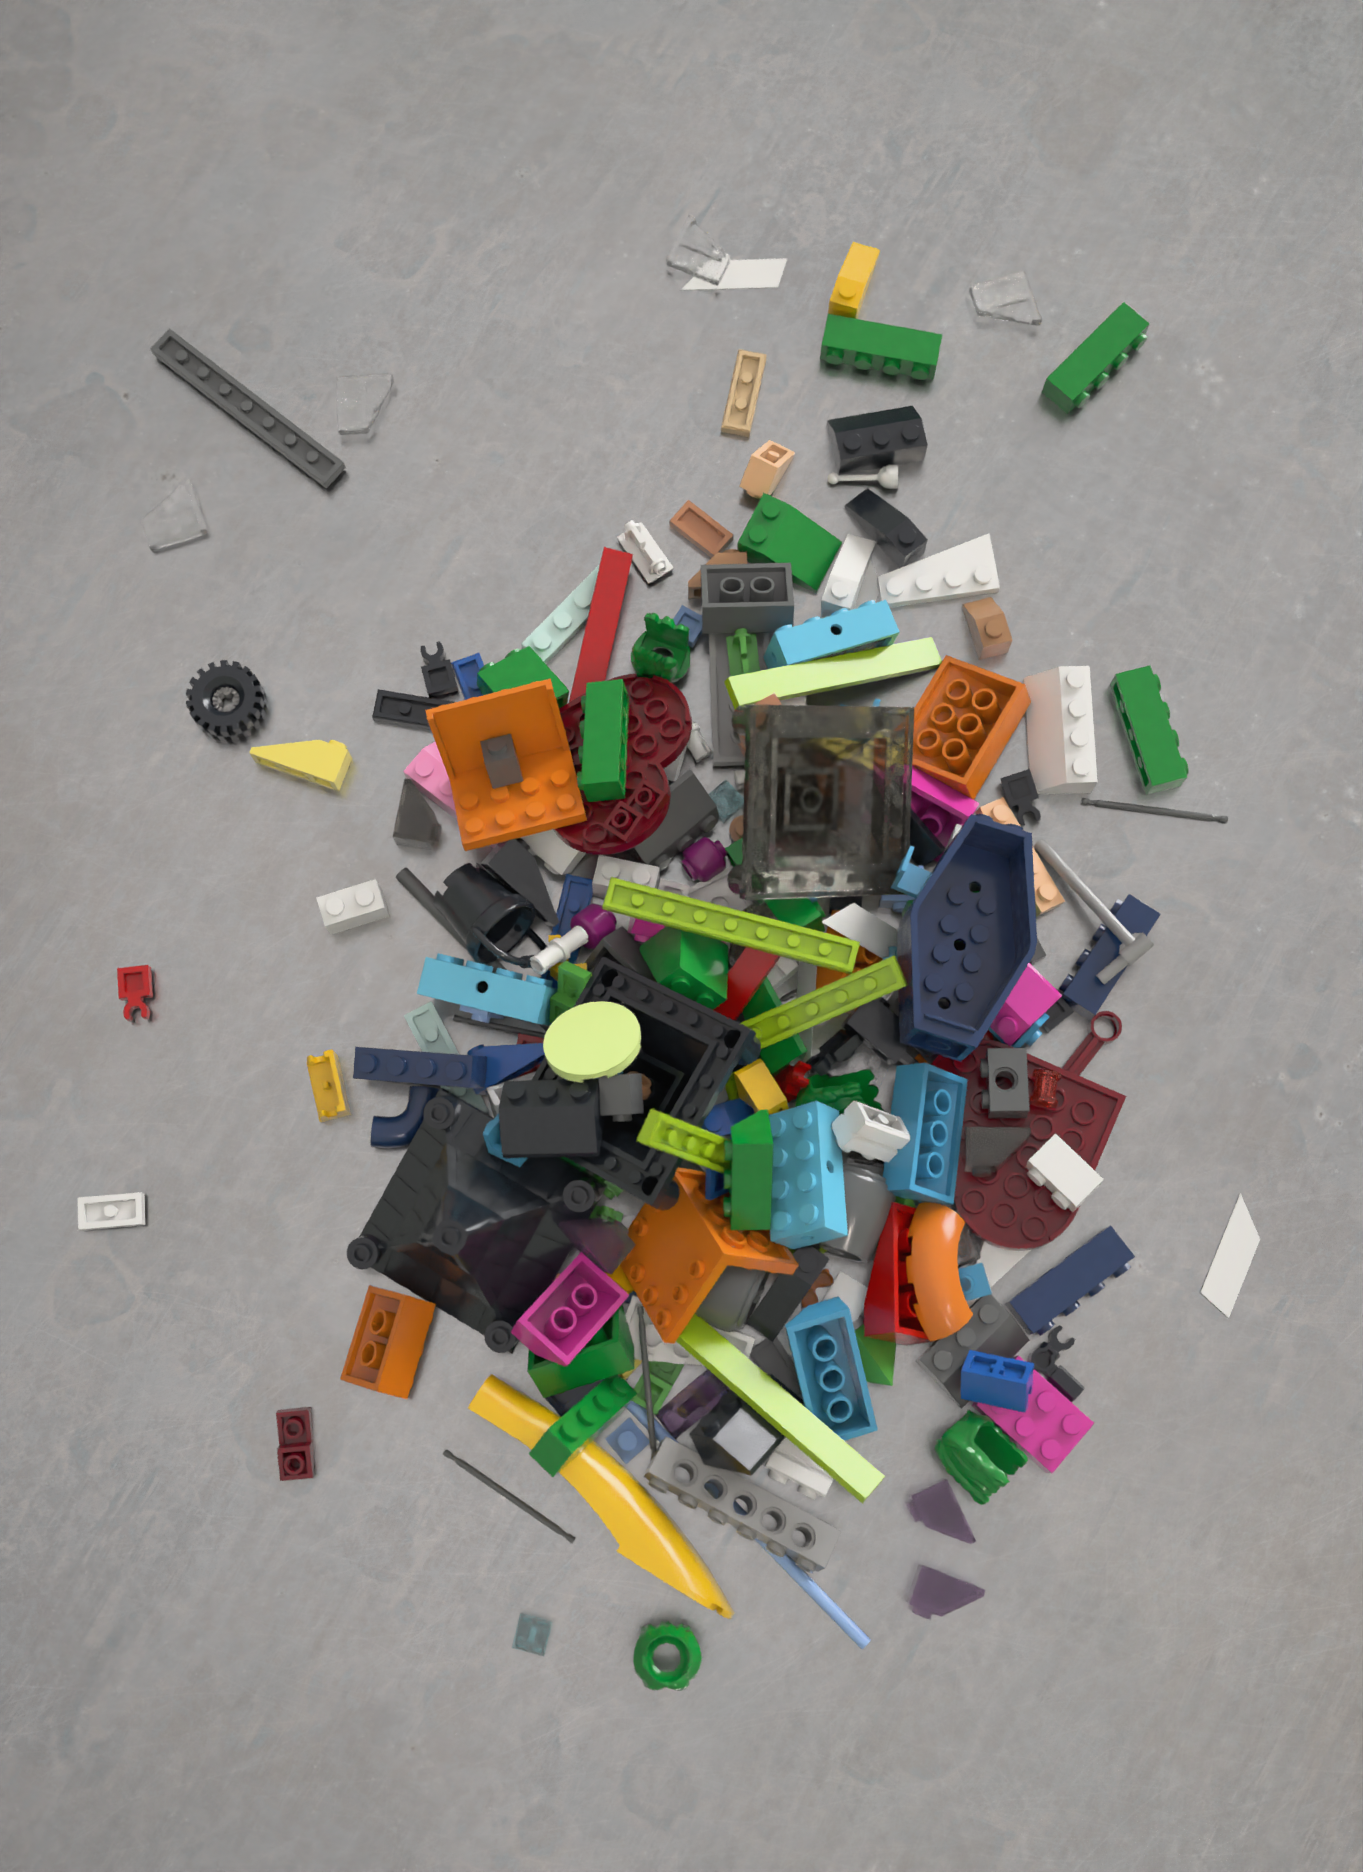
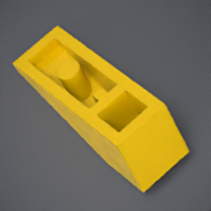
(853, 281)

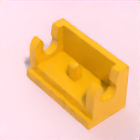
(328, 1086)

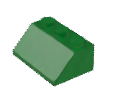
(784, 1052)
(749, 1173)
(605, 1355)

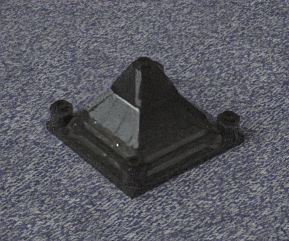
(823, 800)

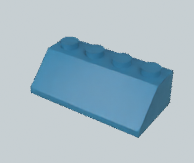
(933, 1112)
(831, 1368)

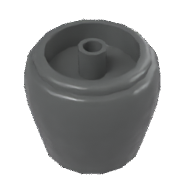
(866, 1213)
(733, 1298)

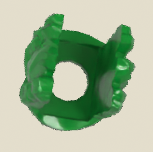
(661, 634)
(840, 1090)
(979, 1455)
(683, 1640)

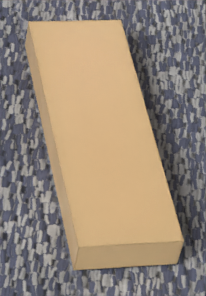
(743, 393)

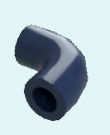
(401, 1129)

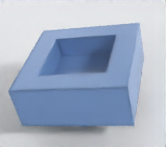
(692, 621)
(627, 1440)

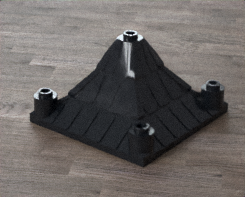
(686, 1057)
(471, 1225)

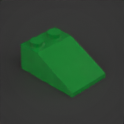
(787, 536)

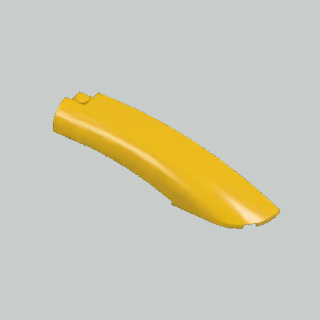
(624, 1505)

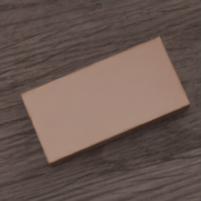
(701, 529)

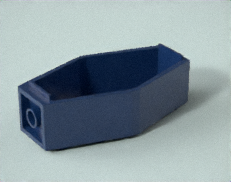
(992, 924)

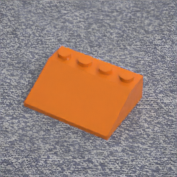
(965, 723)

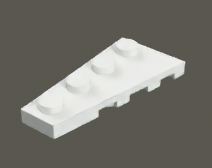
(674, 1352)

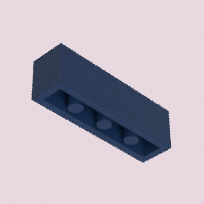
(1084, 990)
(420, 1067)
(1070, 1280)

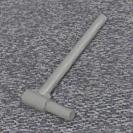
(1132, 945)

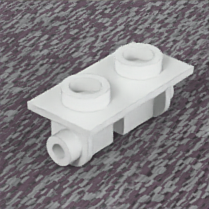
(645, 551)

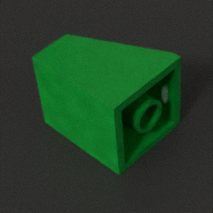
(519, 669)
(689, 965)

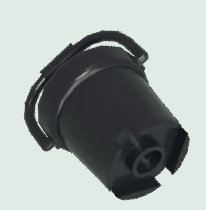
(487, 915)

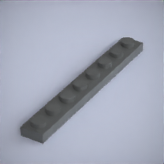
(248, 408)

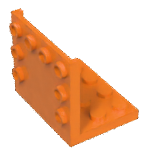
(549, 787)
(687, 1250)

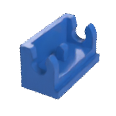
(996, 1381)

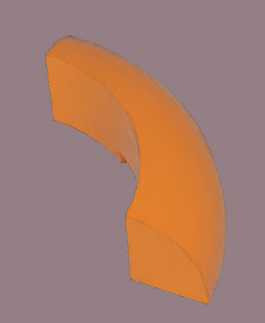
(934, 1270)

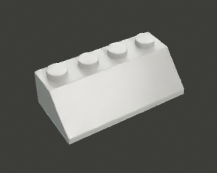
(1061, 730)

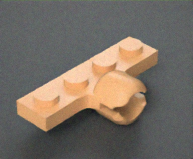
(1046, 892)

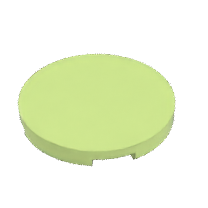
(592, 1041)

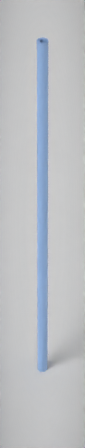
(785, 1562)

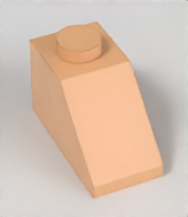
(766, 469)

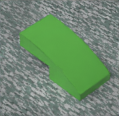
(571, 983)
(661, 1379)

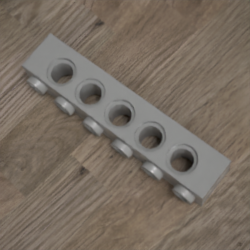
(819, 1535)

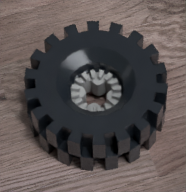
(227, 682)

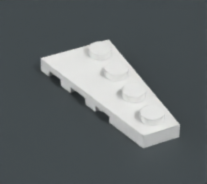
(943, 576)

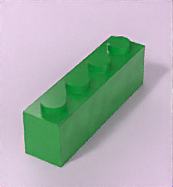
(880, 347)
(1095, 358)
(1149, 730)
(604, 740)
(789, 910)
(582, 1424)

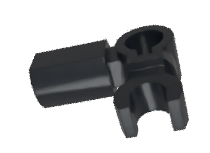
(1044, 1363)

